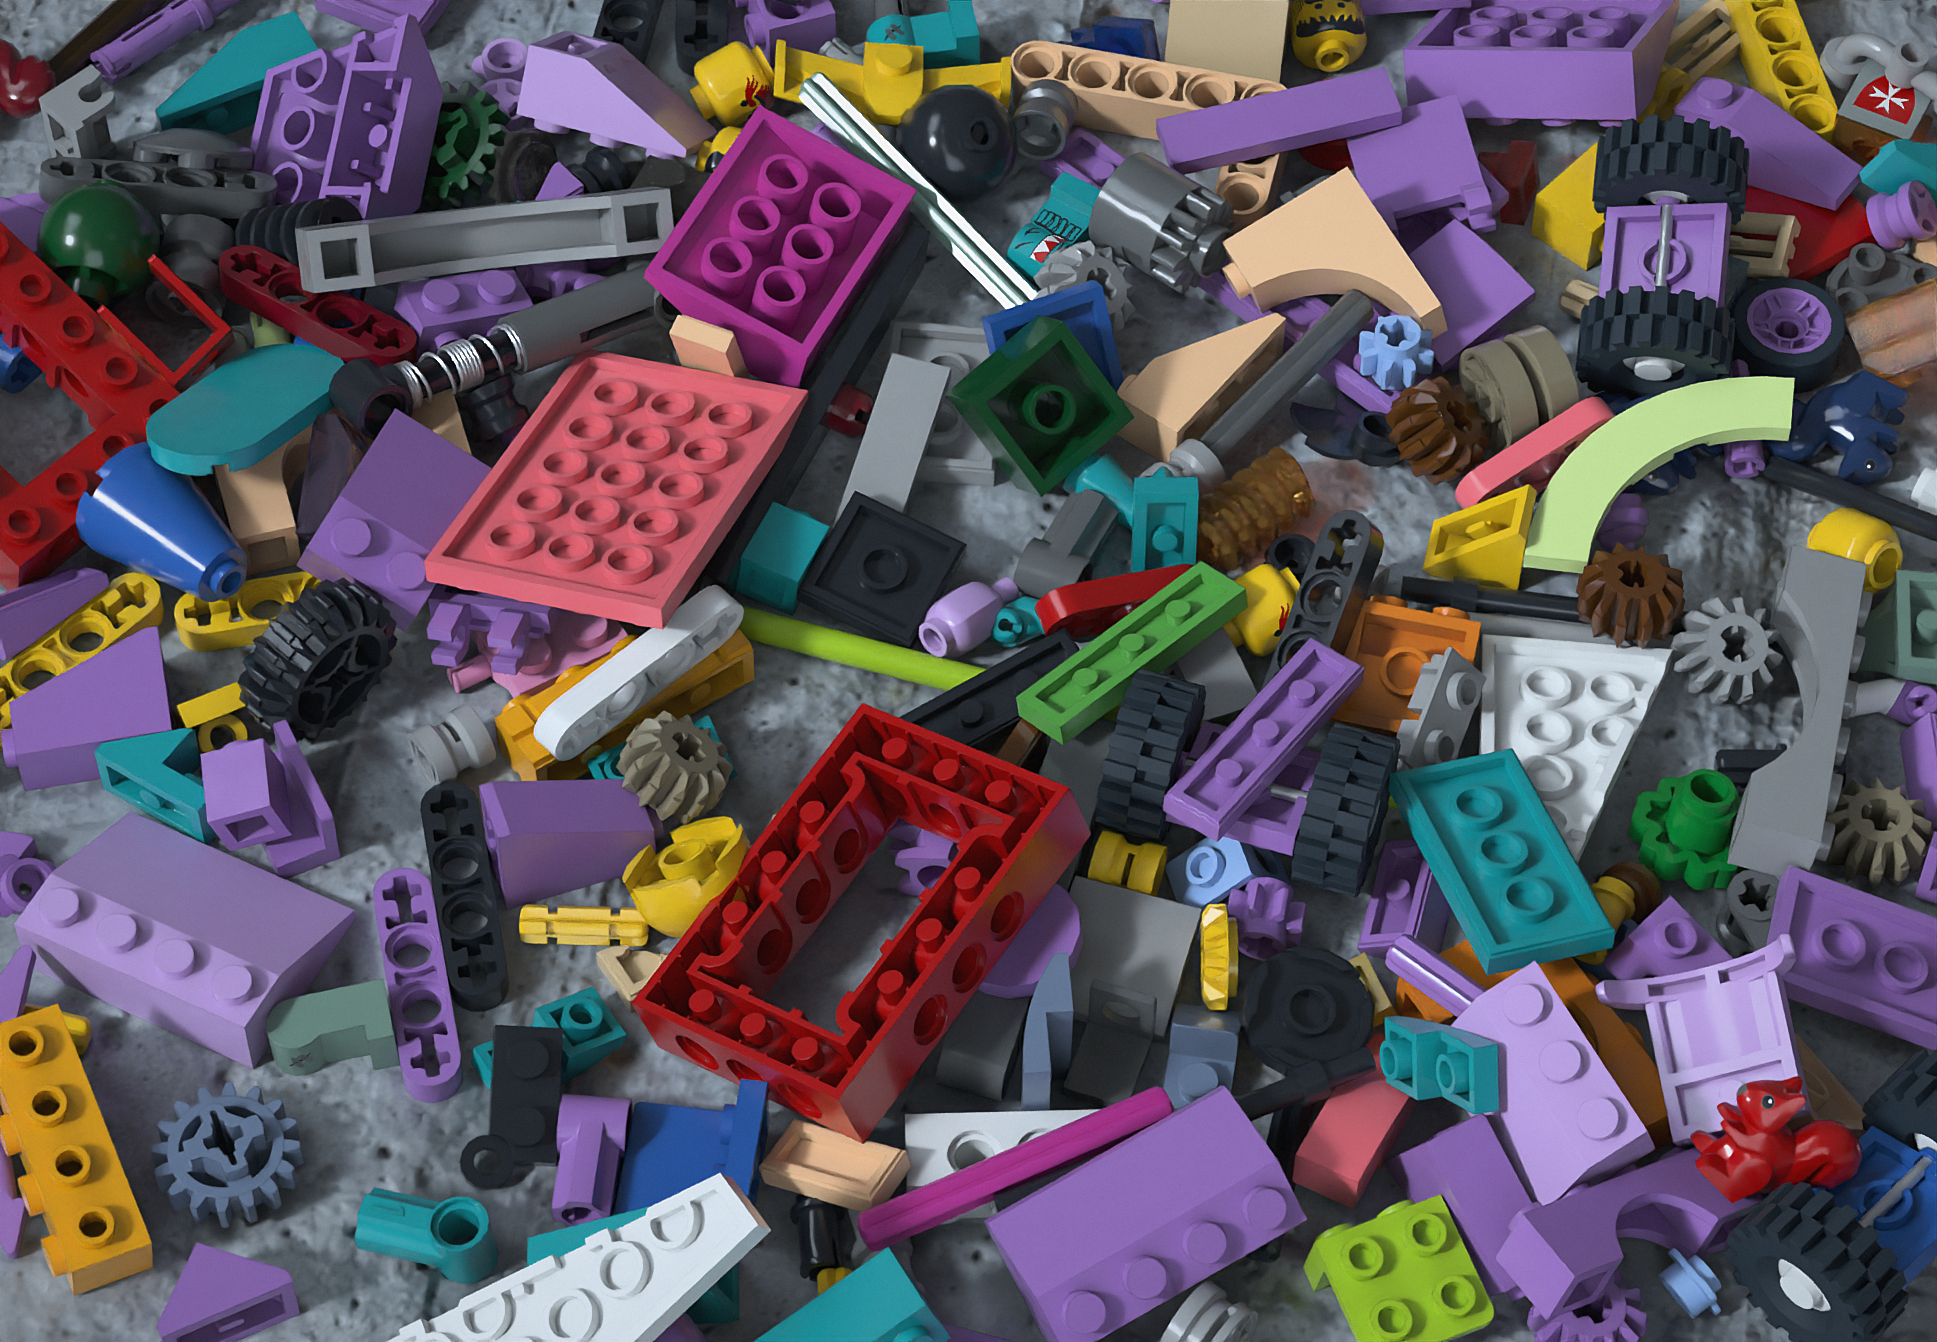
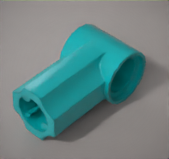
(424, 1232)

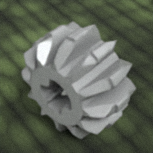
(1085, 263)
(1746, 663)

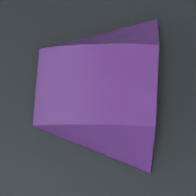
(352, 122)

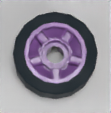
(1789, 331)

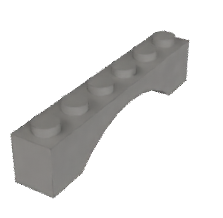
(483, 238)
(1788, 799)

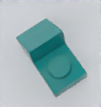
(158, 778)

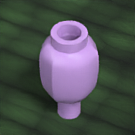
(965, 617)

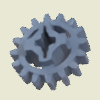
(200, 1175)

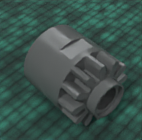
(1161, 222)

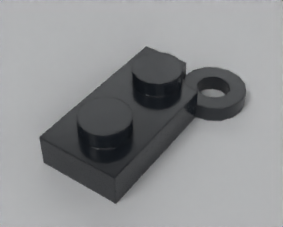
(520, 1104)

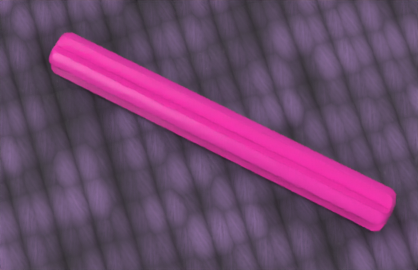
(1009, 1169)

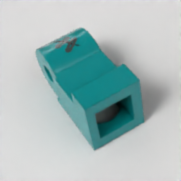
(946, 37)

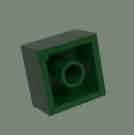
(1040, 405)

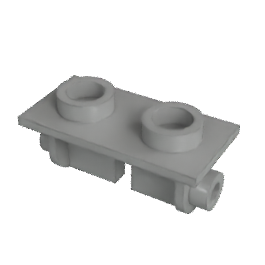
(1446, 700)

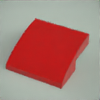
(1824, 233)

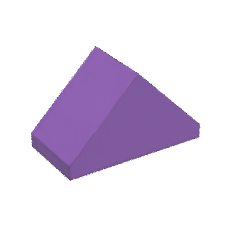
(226, 1298)

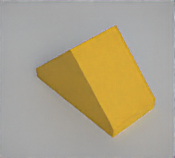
(1483, 540)

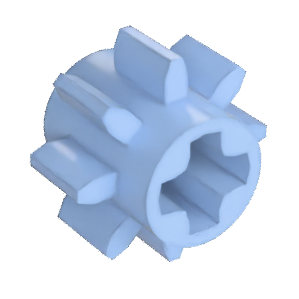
(1396, 352)

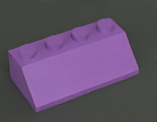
(1145, 1220)

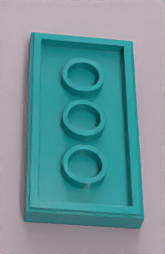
(1501, 861)

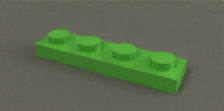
(1146, 638)

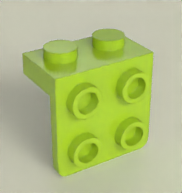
(1402, 1275)

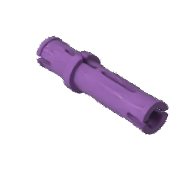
(155, 36)

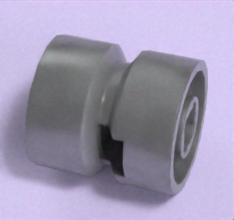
(193, 253)

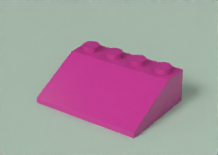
(781, 245)

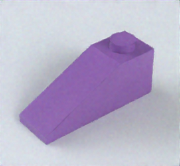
(1782, 150)

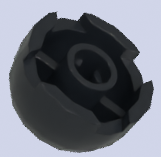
(959, 140)

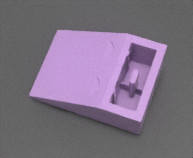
(607, 93)

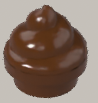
(1644, 885)

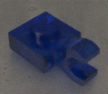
(1120, 36)

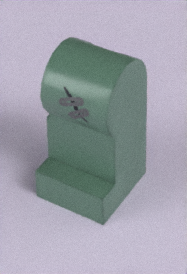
(333, 1028)

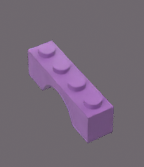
(1571, 1249)

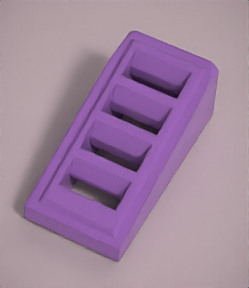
(43, 604)

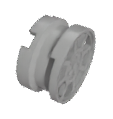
(1211, 1318)

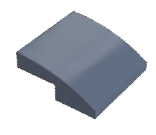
(1047, 1035)

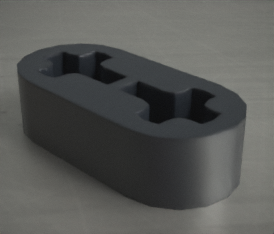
(692, 27)

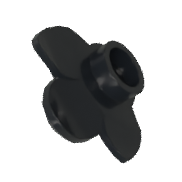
(1346, 432)

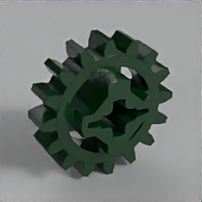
(463, 145)

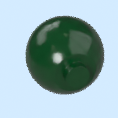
(99, 242)

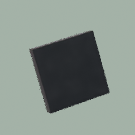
(881, 571)

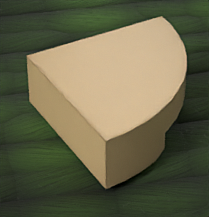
(628, 970)

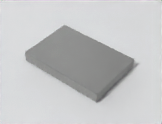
(954, 448)

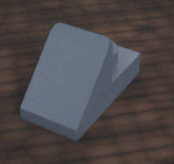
(1201, 1052)

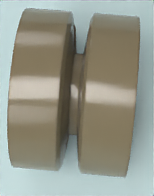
(1517, 384)

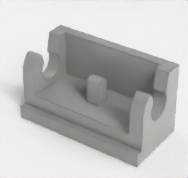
(77, 117)

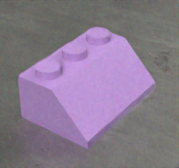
(1557, 1101)

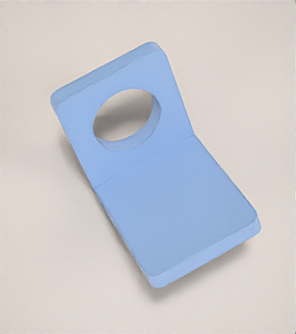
(1214, 868)

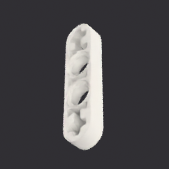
(638, 673)

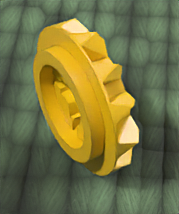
(1218, 957)

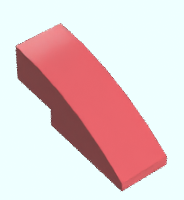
(1352, 1135)

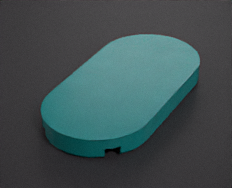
(243, 409)

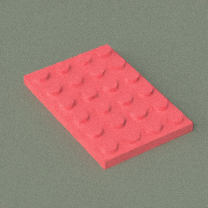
(618, 488)

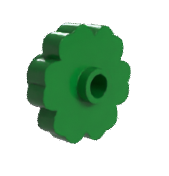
(1688, 829)

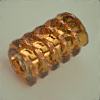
(1252, 509)

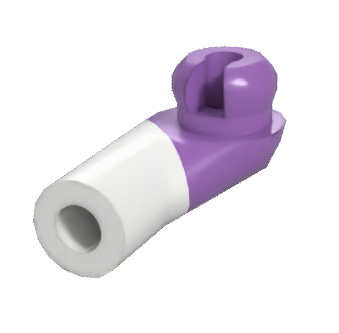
(1895, 698)

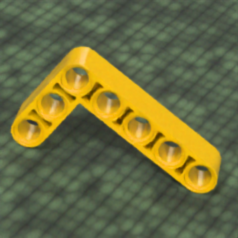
(1783, 61)

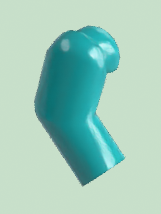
(1016, 623)

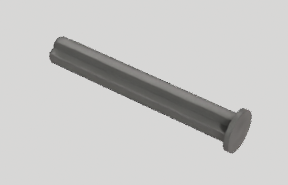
(1288, 375)

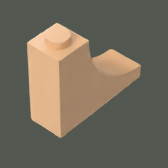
(1329, 245)

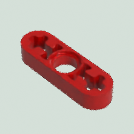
(1098, 604)

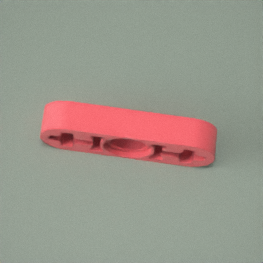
(1535, 456)

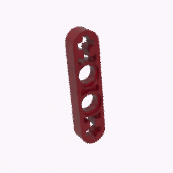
(261, 278)

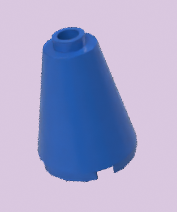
(161, 526)

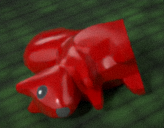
(1765, 1152)

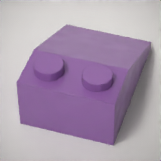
(394, 515)

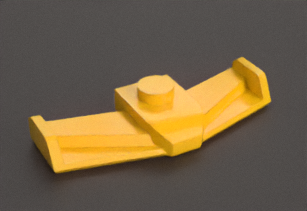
(887, 80)

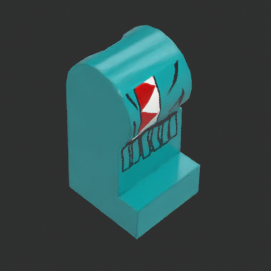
(1056, 225)

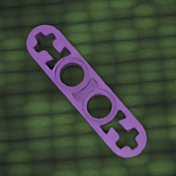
(417, 983)

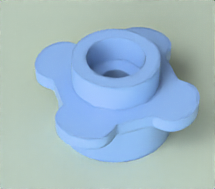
(1691, 1284)

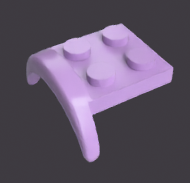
(1716, 1033)

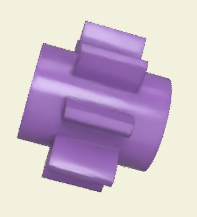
(1266, 917)

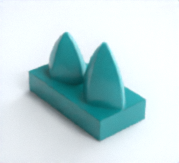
(1164, 521)

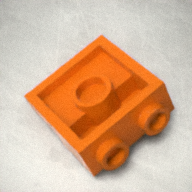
(1392, 648)

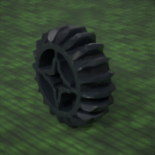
(318, 658)

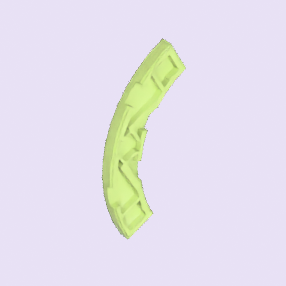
(1637, 444)

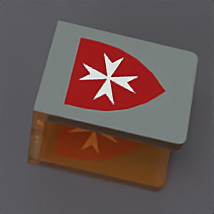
(1878, 114)

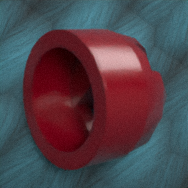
(849, 411)

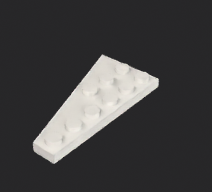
(1568, 718)
(616, 1285)

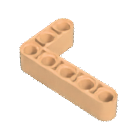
(1132, 92)

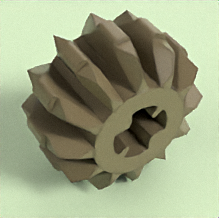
(674, 767)
(1878, 833)

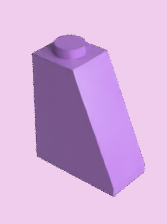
(96, 702)
(562, 835)
(1477, 1187)

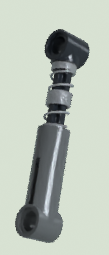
(523, 341)

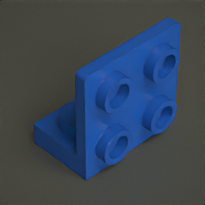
(685, 1145)

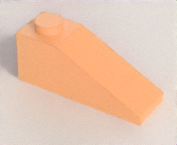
(1195, 385)

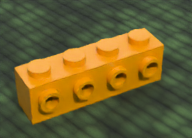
(67, 1156)

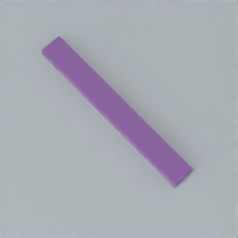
(1094, 163)

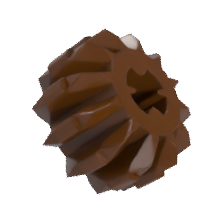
(1437, 430)
(1630, 595)

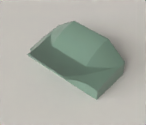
(1904, 630)

